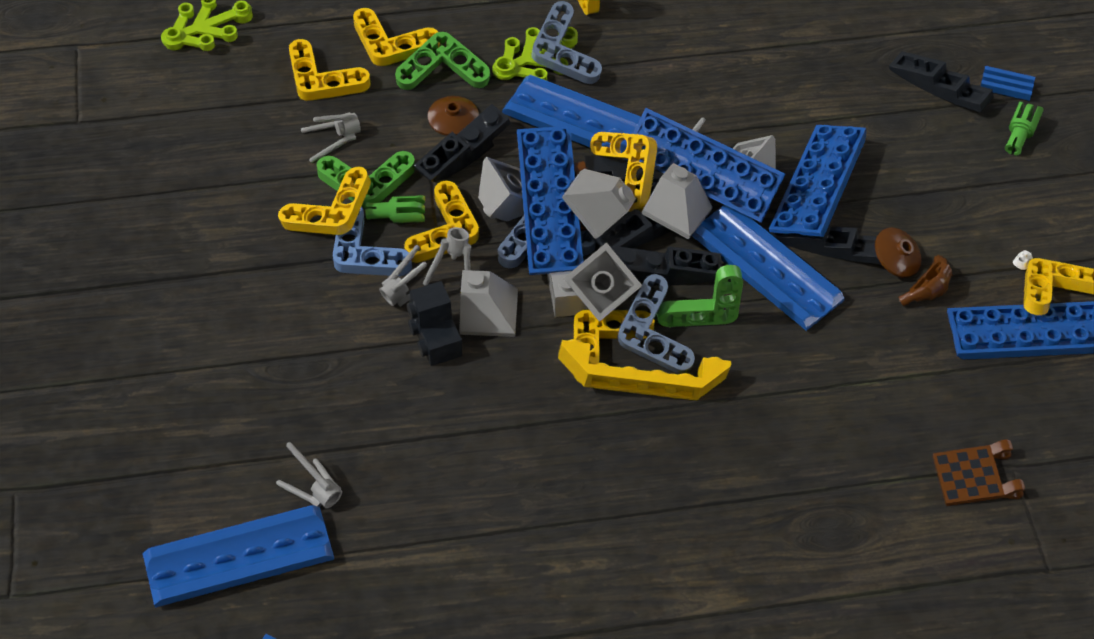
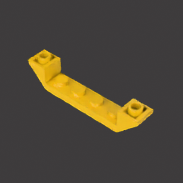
(575, 357)

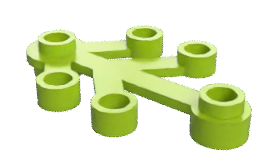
(179, 35)
(506, 68)

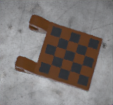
(973, 475)

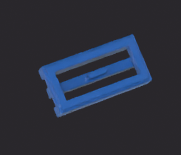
(1008, 83)

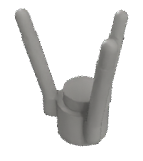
(345, 125)
(456, 245)
(395, 290)
(324, 489)

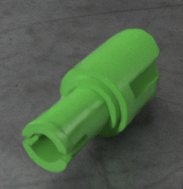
(1022, 127)
(399, 209)

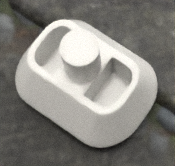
(1022, 260)

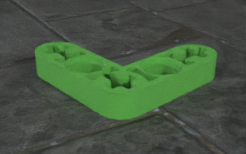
(444, 55)
(381, 189)
(712, 310)

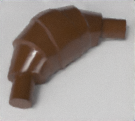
(931, 284)

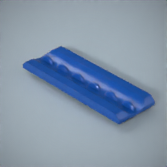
(553, 106)
(722, 171)
(819, 180)
(550, 224)
(769, 266)
(1017, 333)
(237, 555)

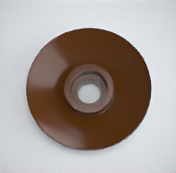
(451, 114)
(898, 252)

